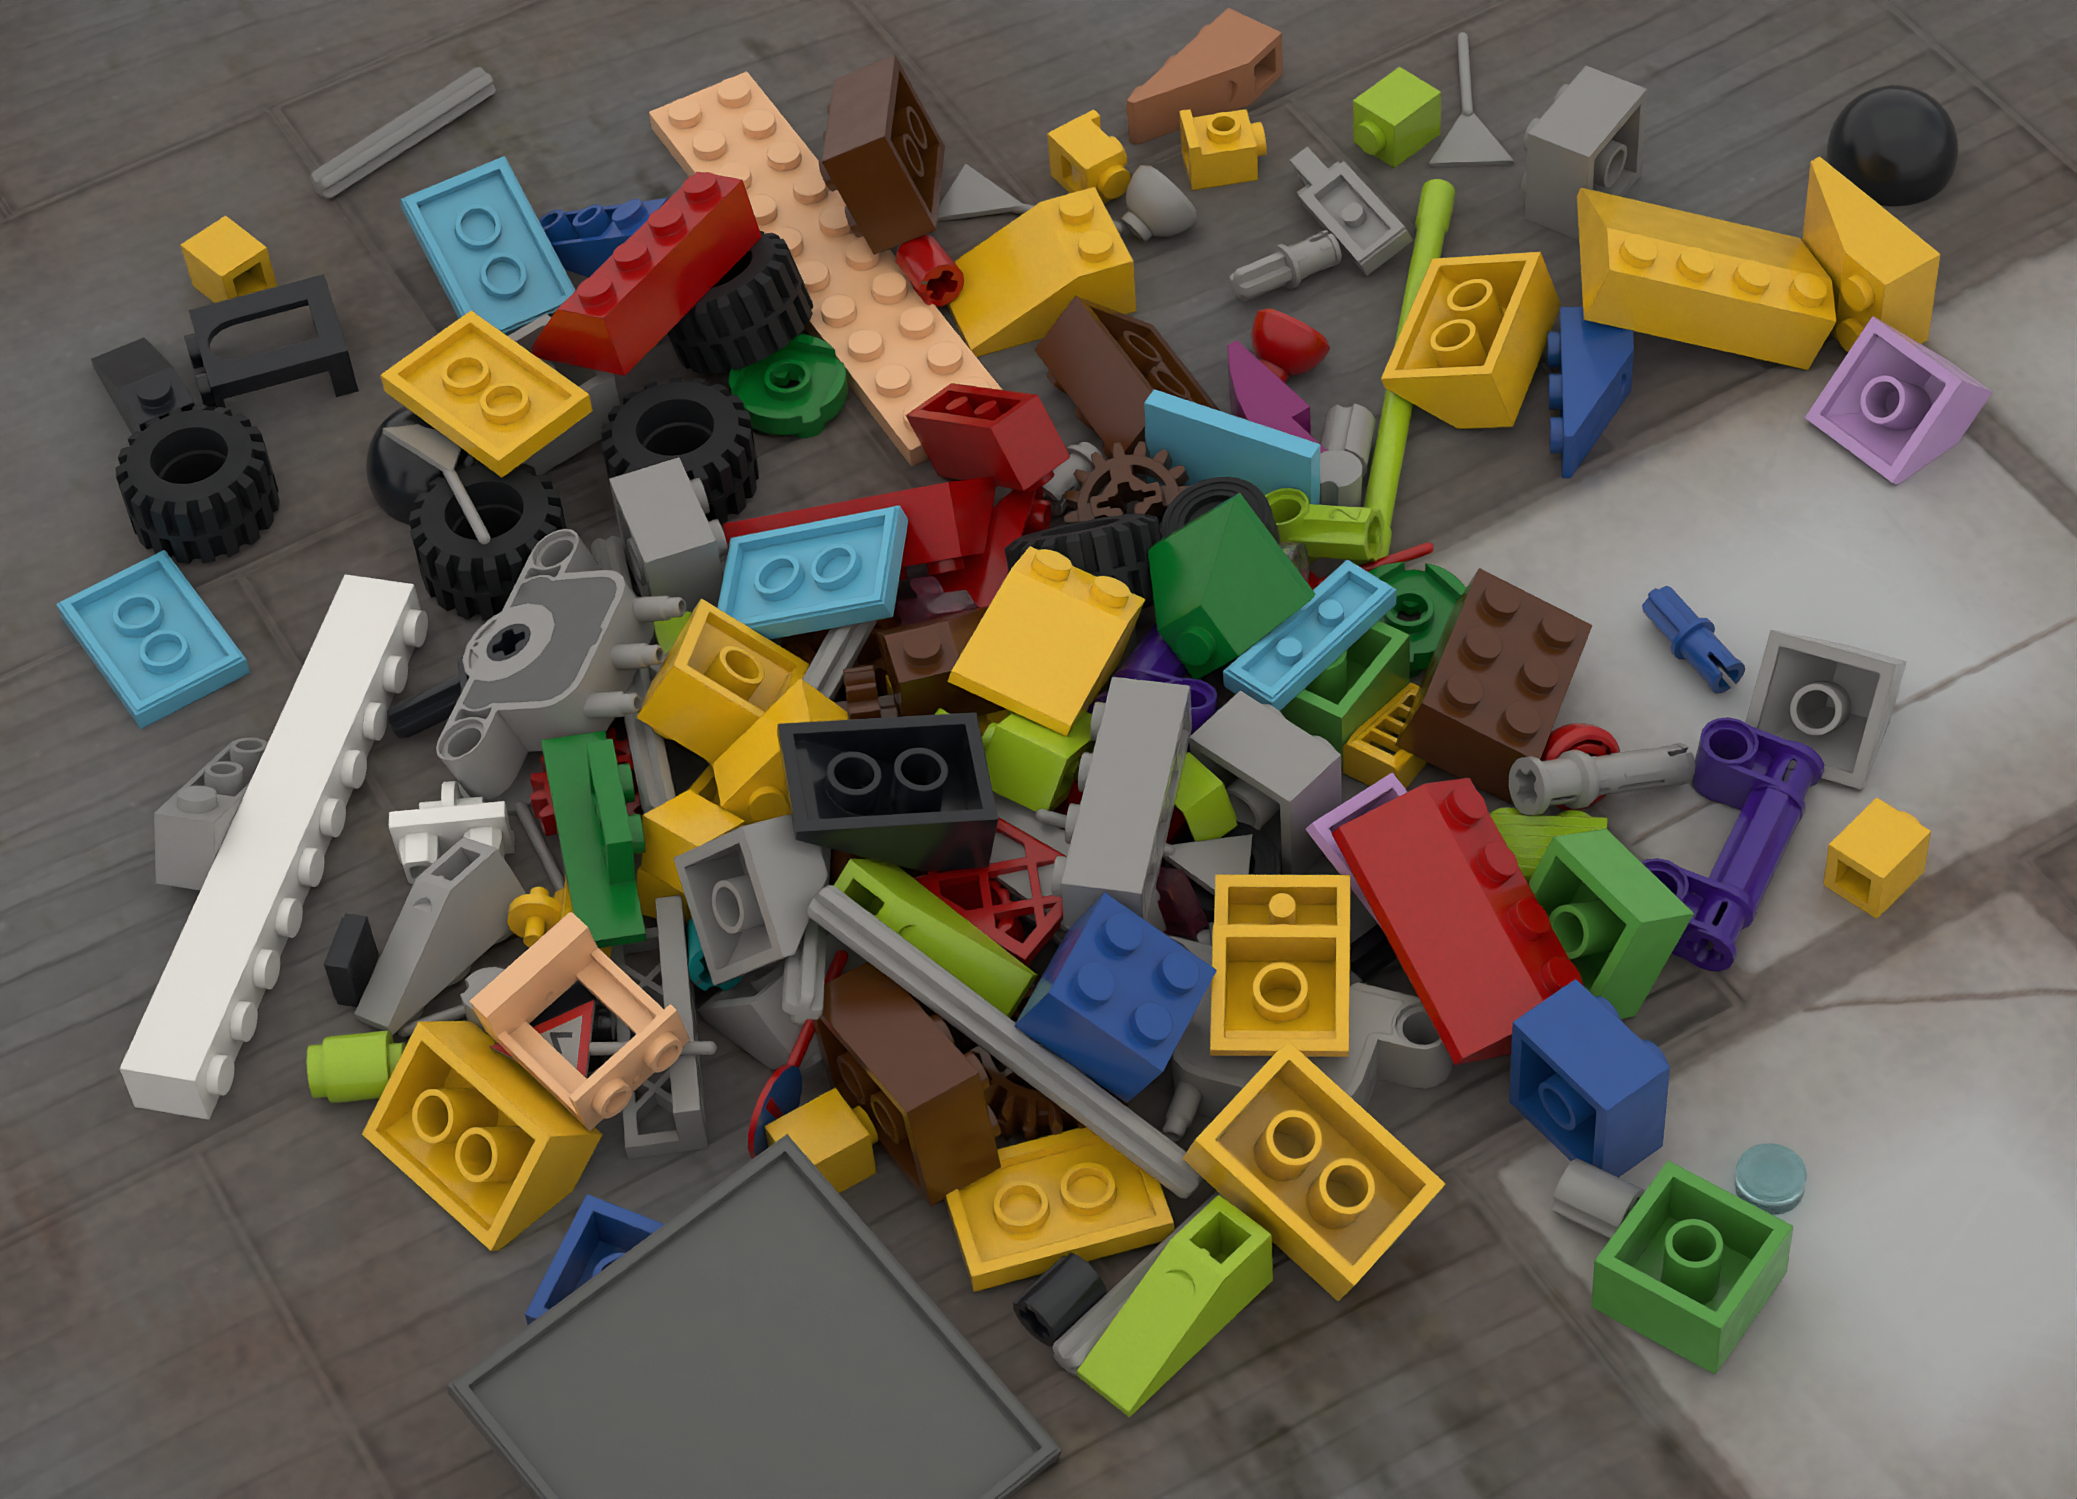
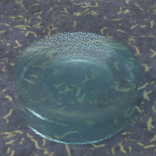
(1771, 1178)

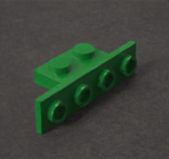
(597, 834)

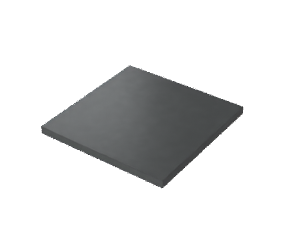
(753, 1359)

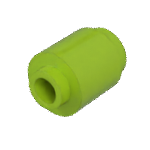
(352, 1066)

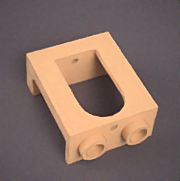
(542, 976)

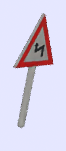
(572, 1038)

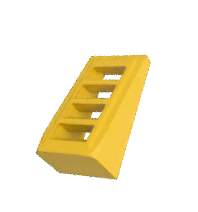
(1362, 751)

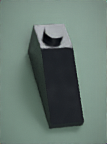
(141, 383)

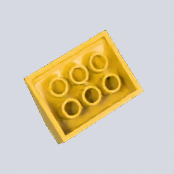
(1702, 280)

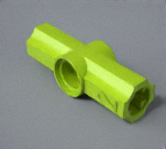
(1327, 529)

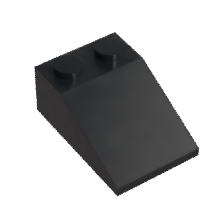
(892, 789)

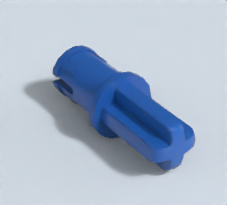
(1692, 638)

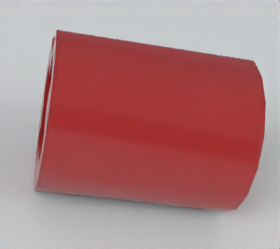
(930, 270)

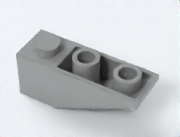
(199, 814)
(443, 928)

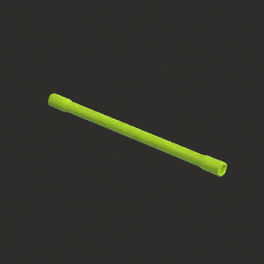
(1431, 225)

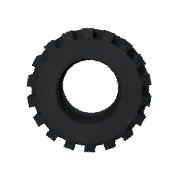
(746, 312)
(691, 423)
(198, 484)
(1101, 547)
(452, 560)

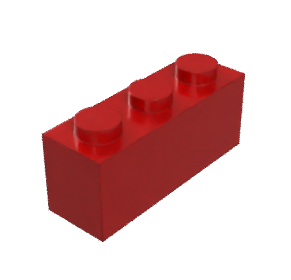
(989, 434)

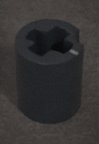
(1059, 1298)

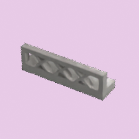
(685, 1074)

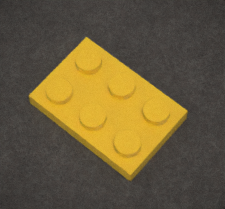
(486, 393)
(1055, 1201)

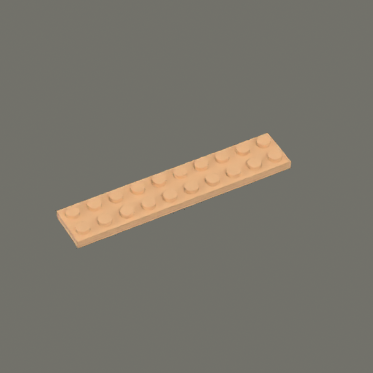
(862, 302)

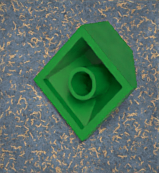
(1222, 586)

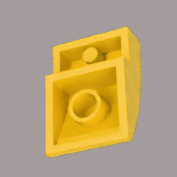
(1281, 965)

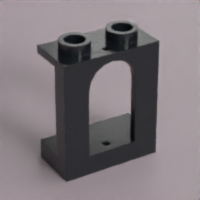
(238, 376)

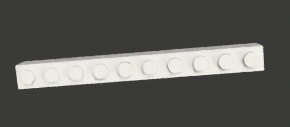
(274, 850)

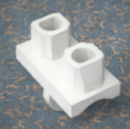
(436, 826)

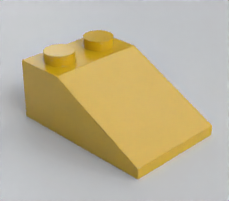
(1871, 258)
(1036, 267)
(1048, 640)

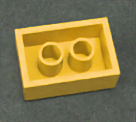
(1313, 1170)

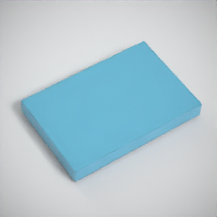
(488, 247)
(1227, 446)
(816, 574)
(153, 639)

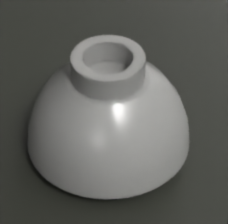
(1156, 206)

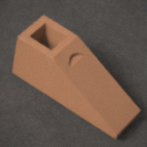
(1213, 74)

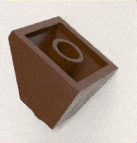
(921, 661)

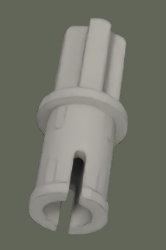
(1286, 266)

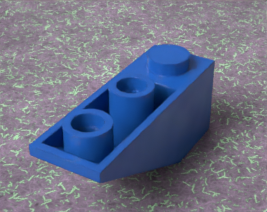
(590, 235)
(1590, 385)

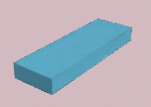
(1312, 637)

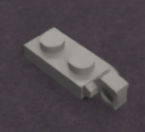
(1349, 211)

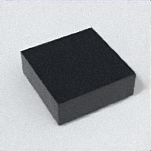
(351, 959)

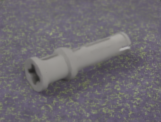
(1579, 778)

